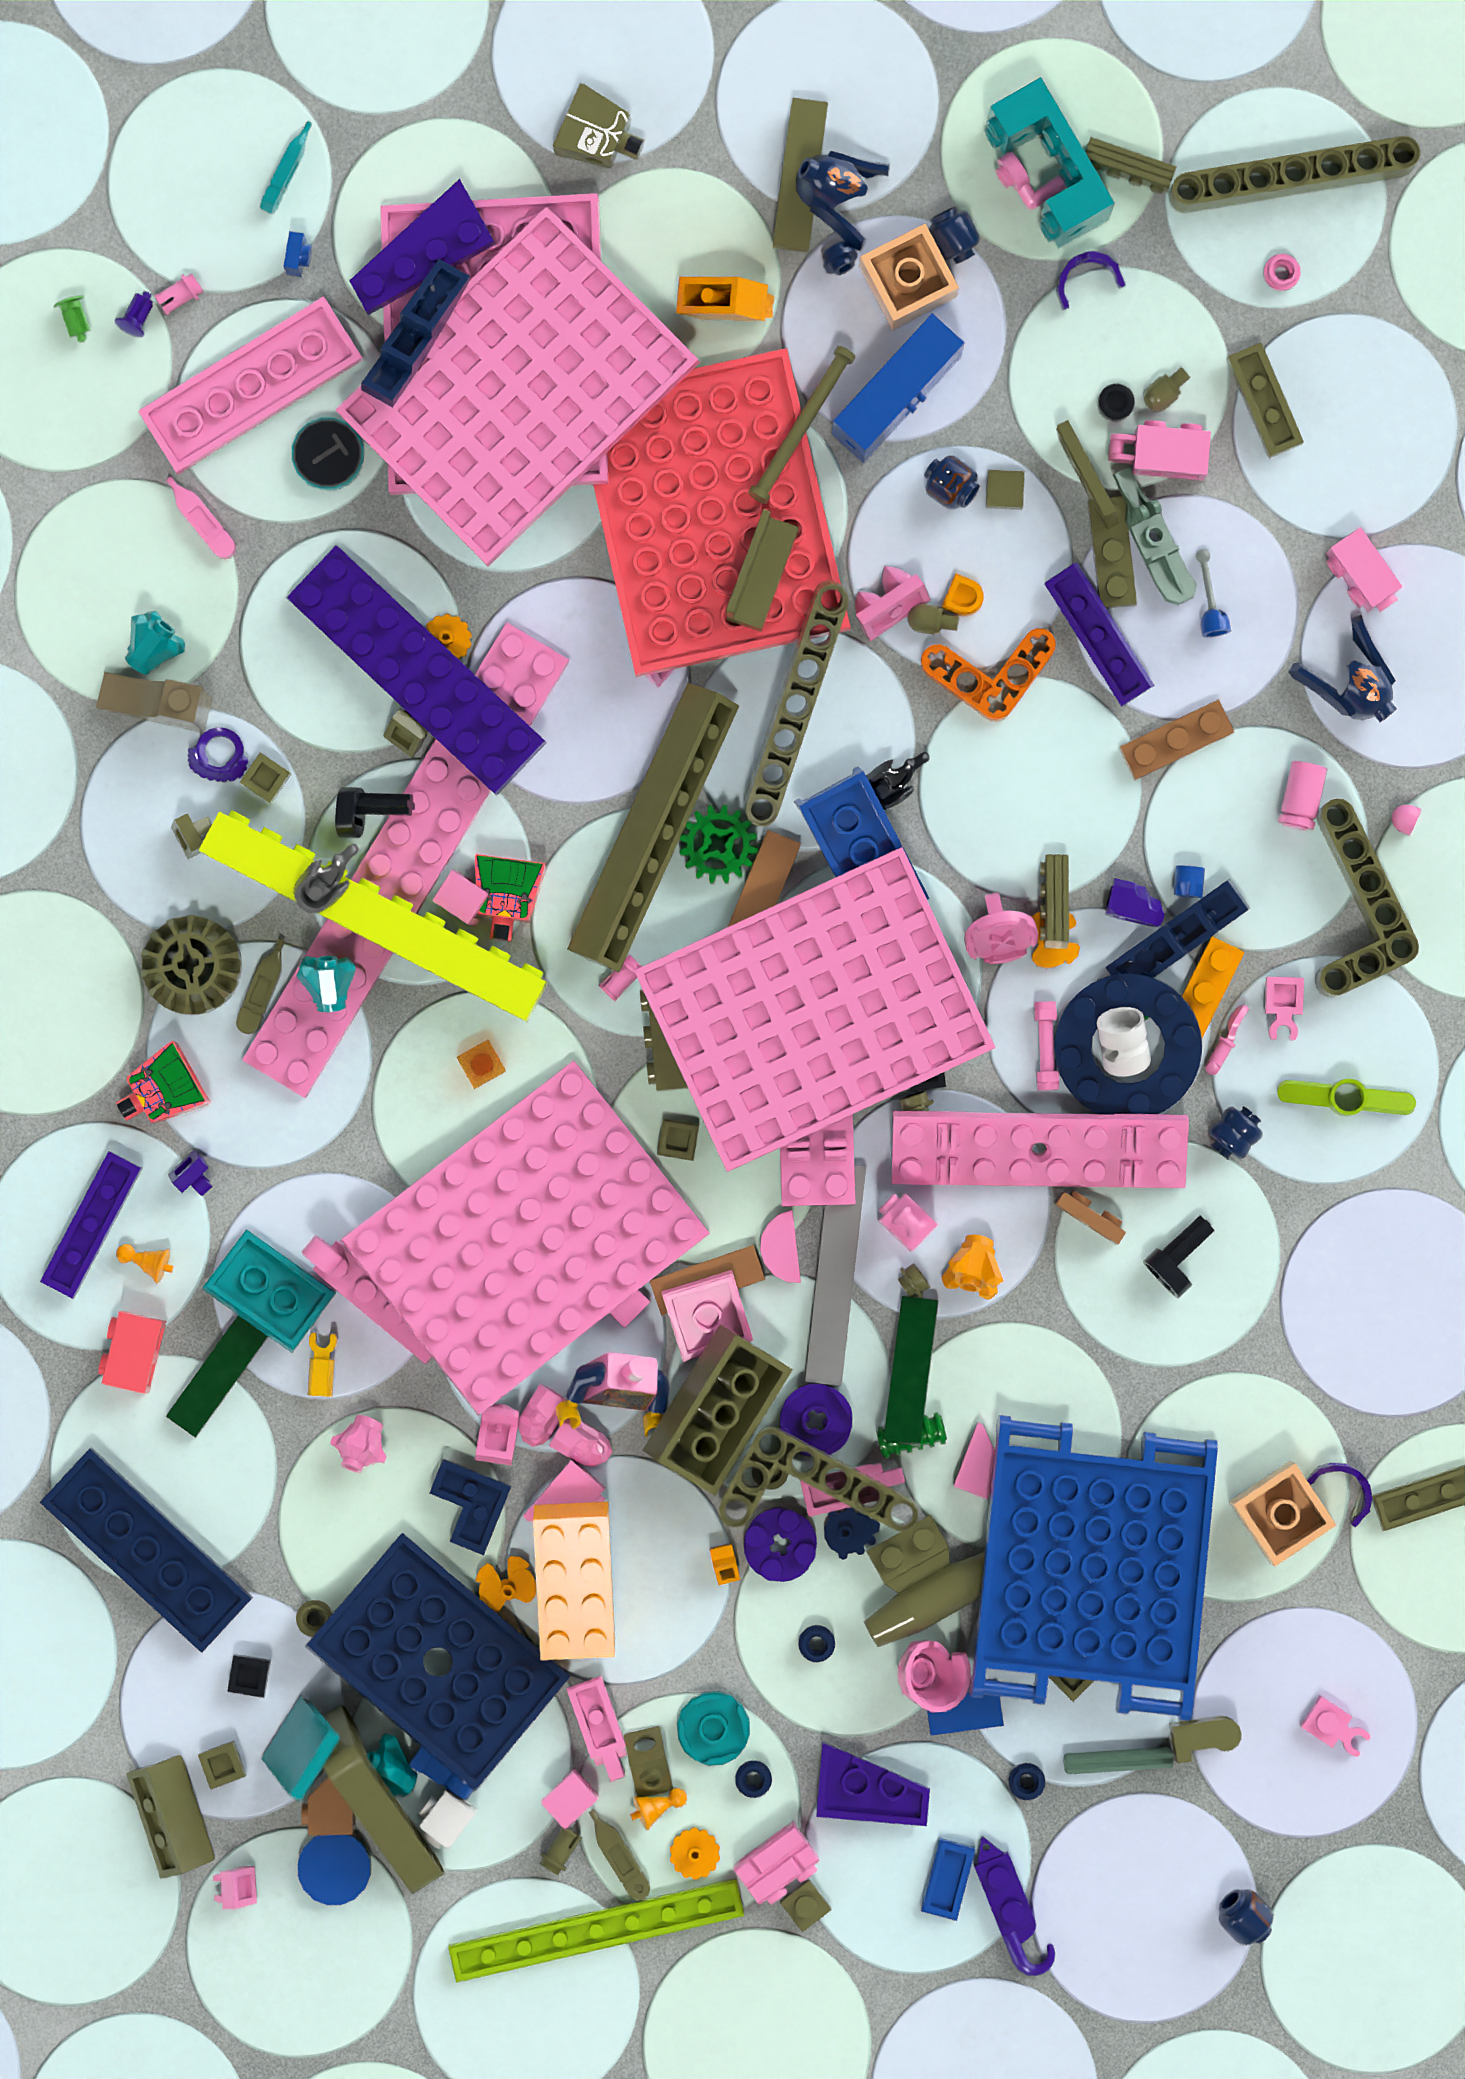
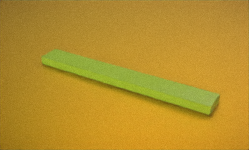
(596, 1930)

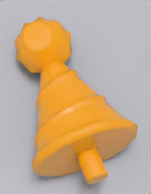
(151, 1262)
(651, 1808)

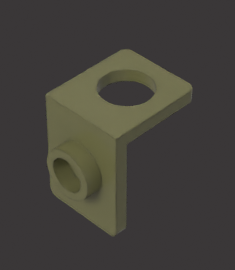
(648, 1767)

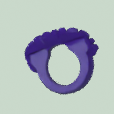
(200, 764)

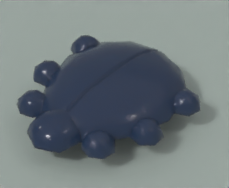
(849, 1532)

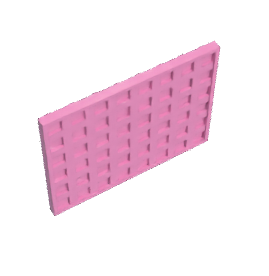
(523, 387)
(814, 1009)
(525, 1237)

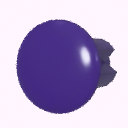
(135, 315)

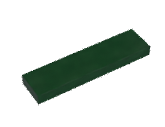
(911, 1371)
(217, 1376)

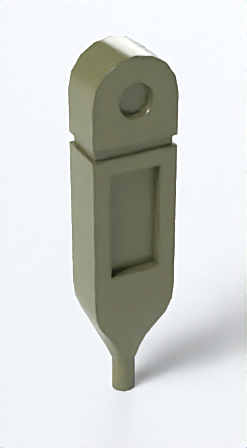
(260, 991)
(620, 1859)

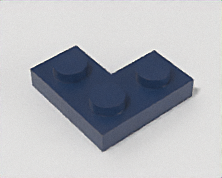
(481, 1503)

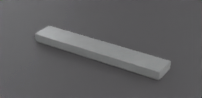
(834, 1288)

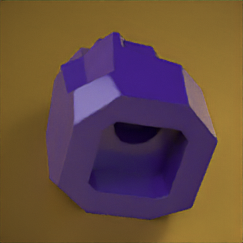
(1133, 904)

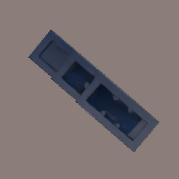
(415, 333)
(1182, 933)

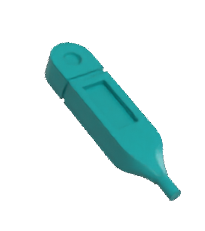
(285, 171)

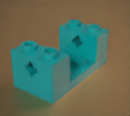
(1033, 113)

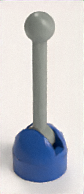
(1214, 621)

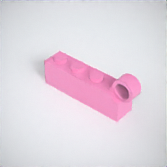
(346, 1275)

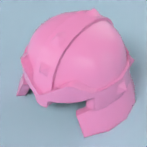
(932, 1677)

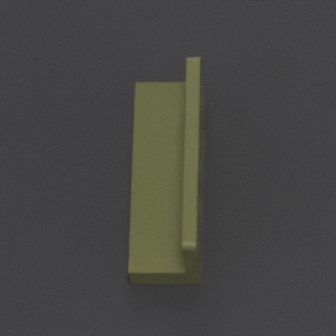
(761, 572)
(170, 1817)

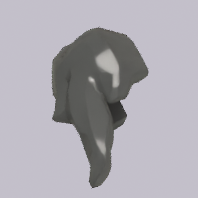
(319, 885)

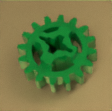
(708, 830)

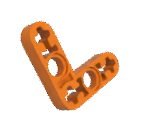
(986, 686)

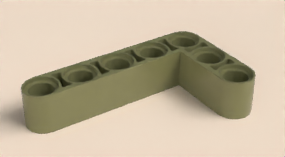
(1366, 902)
(815, 1477)
(377, 1806)

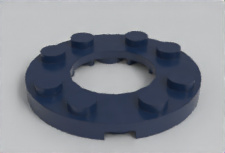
(1169, 1013)

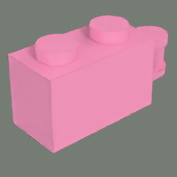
(1164, 450)
(906, 1221)

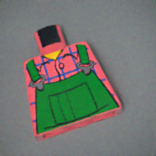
(511, 891)
(163, 1087)

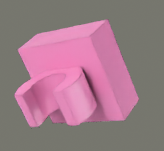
(237, 1887)

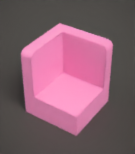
(461, 897)
(570, 1798)

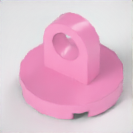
(1001, 934)

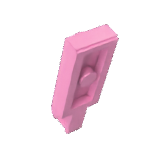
(820, 1502)
(599, 1725)

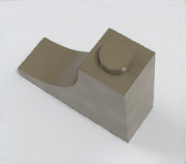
(156, 701)

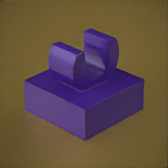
(190, 1173)

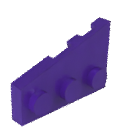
(867, 1792)

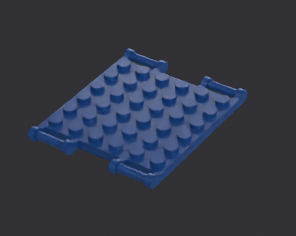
(1094, 1568)

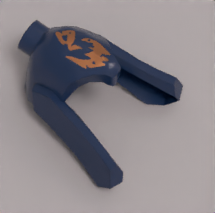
(831, 180)
(1368, 688)

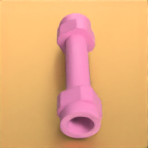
(1045, 1014)

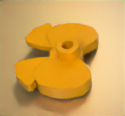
(1053, 957)
(519, 1584)

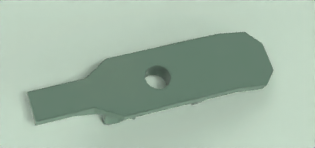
(1160, 557)

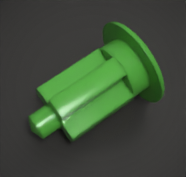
(74, 317)

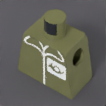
(596, 131)

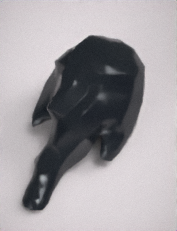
(889, 782)

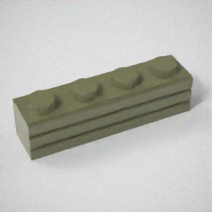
(1130, 165)
(1056, 901)

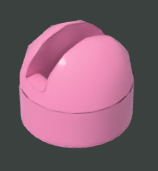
(1405, 818)

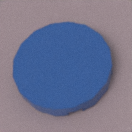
(334, 1868)

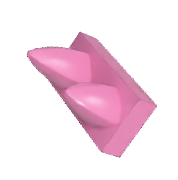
(880, 613)

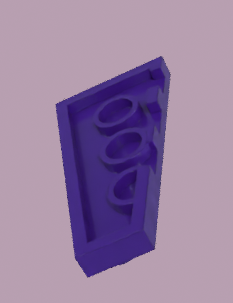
(444, 231)

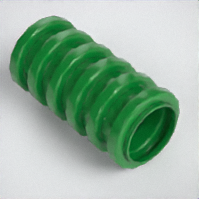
(932, 1433)

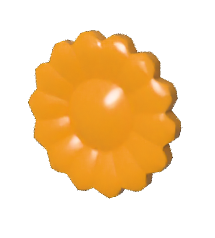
(451, 634)
(694, 1853)

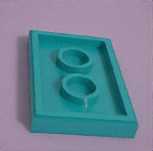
(269, 1291)
(300, 1748)

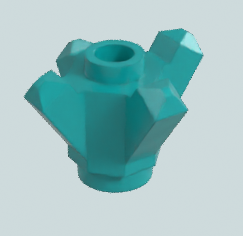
(151, 642)
(327, 980)
(392, 1766)

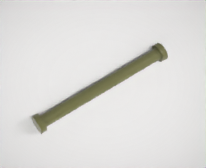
(842, 358)

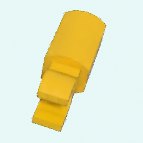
(321, 1367)

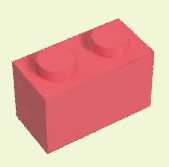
(132, 1351)

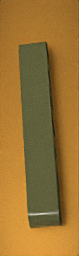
(1308, 164)
(795, 685)

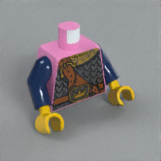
(620, 1383)

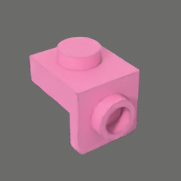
(497, 1434)

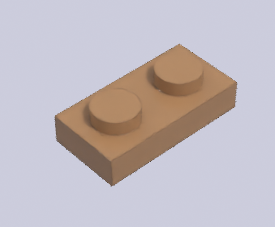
(1104, 1224)

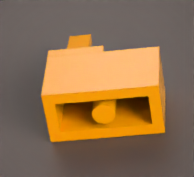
(724, 299)

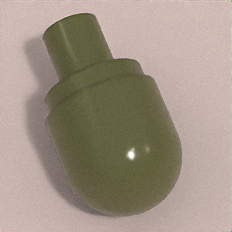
(1165, 390)
(931, 619)

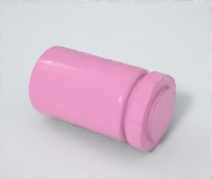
(1302, 795)

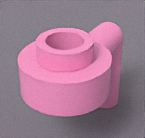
(1013, 174)

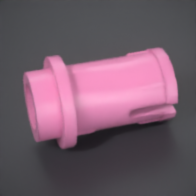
(181, 291)
(618, 982)

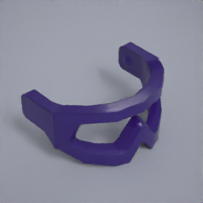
(1087, 257)
(1343, 1467)

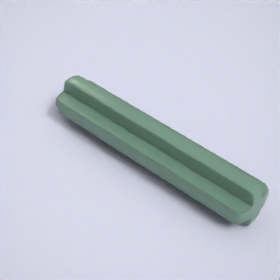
(1118, 1760)

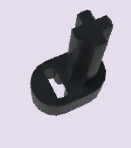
(355, 804)
(1164, 1263)

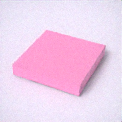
(700, 1308)

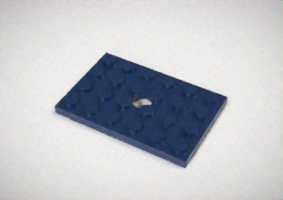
(495, 1672)

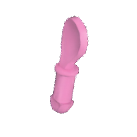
(1226, 1044)

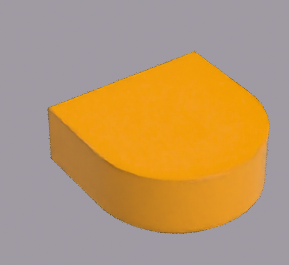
(963, 596)

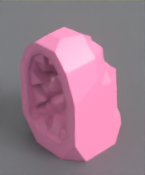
(539, 1417)
(582, 1444)

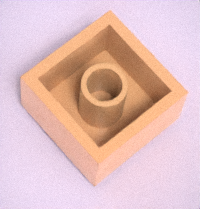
(908, 276)
(1282, 1513)

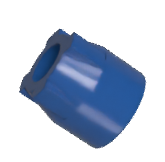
(1189, 881)

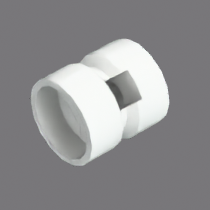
(1123, 1041)

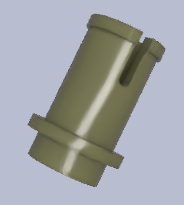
(560, 1851)

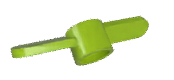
(1324, 1095)

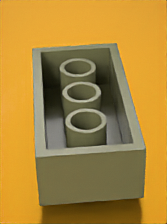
(717, 1410)

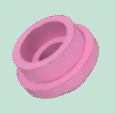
(1282, 261)

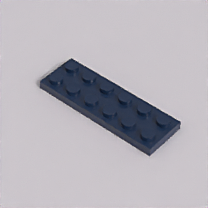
(146, 1549)

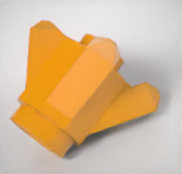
(974, 1267)

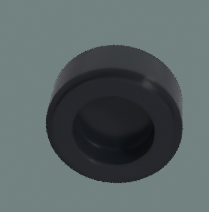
(1116, 402)

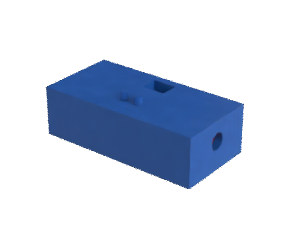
(897, 388)

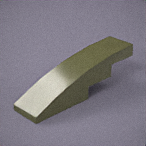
(803, 141)

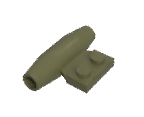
(926, 1583)

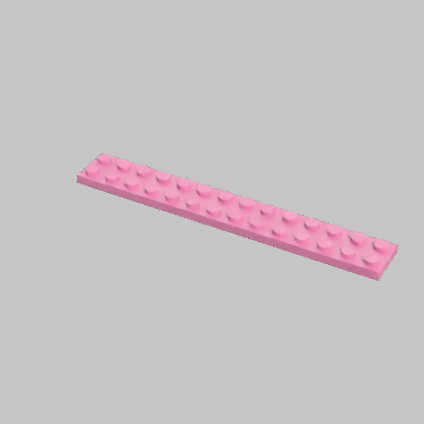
(403, 863)

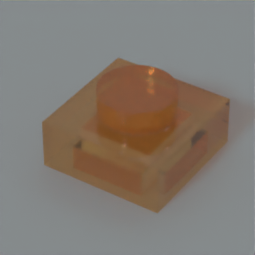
(481, 1064)

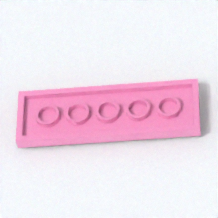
(250, 385)

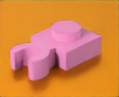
(1284, 999)
(1330, 1724)

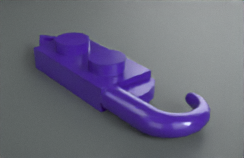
(1009, 1906)

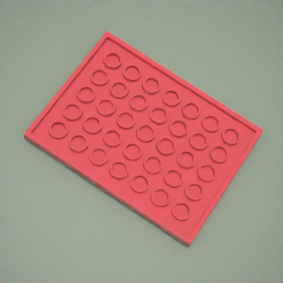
(684, 515)

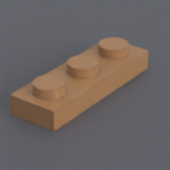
(1176, 740)

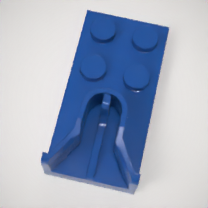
(850, 824)

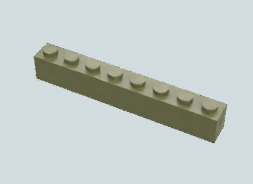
(653, 827)

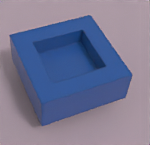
(297, 254)

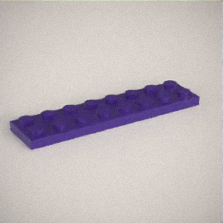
(416, 670)

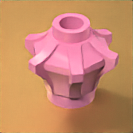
(360, 1444)

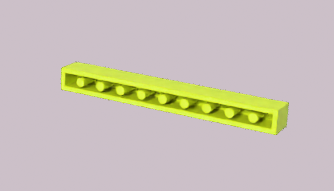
(380, 919)

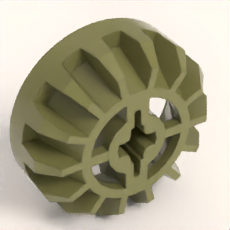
(198, 997)

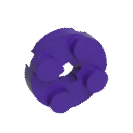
(820, 1399)
(788, 1525)

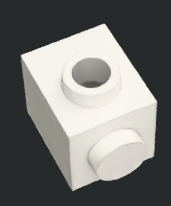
(445, 1819)

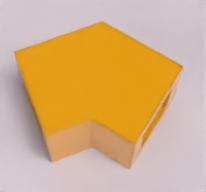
(724, 1564)

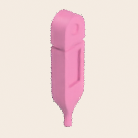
(203, 521)

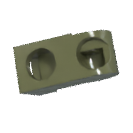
(1203, 1733)

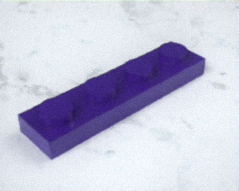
(1099, 634)
(91, 1225)

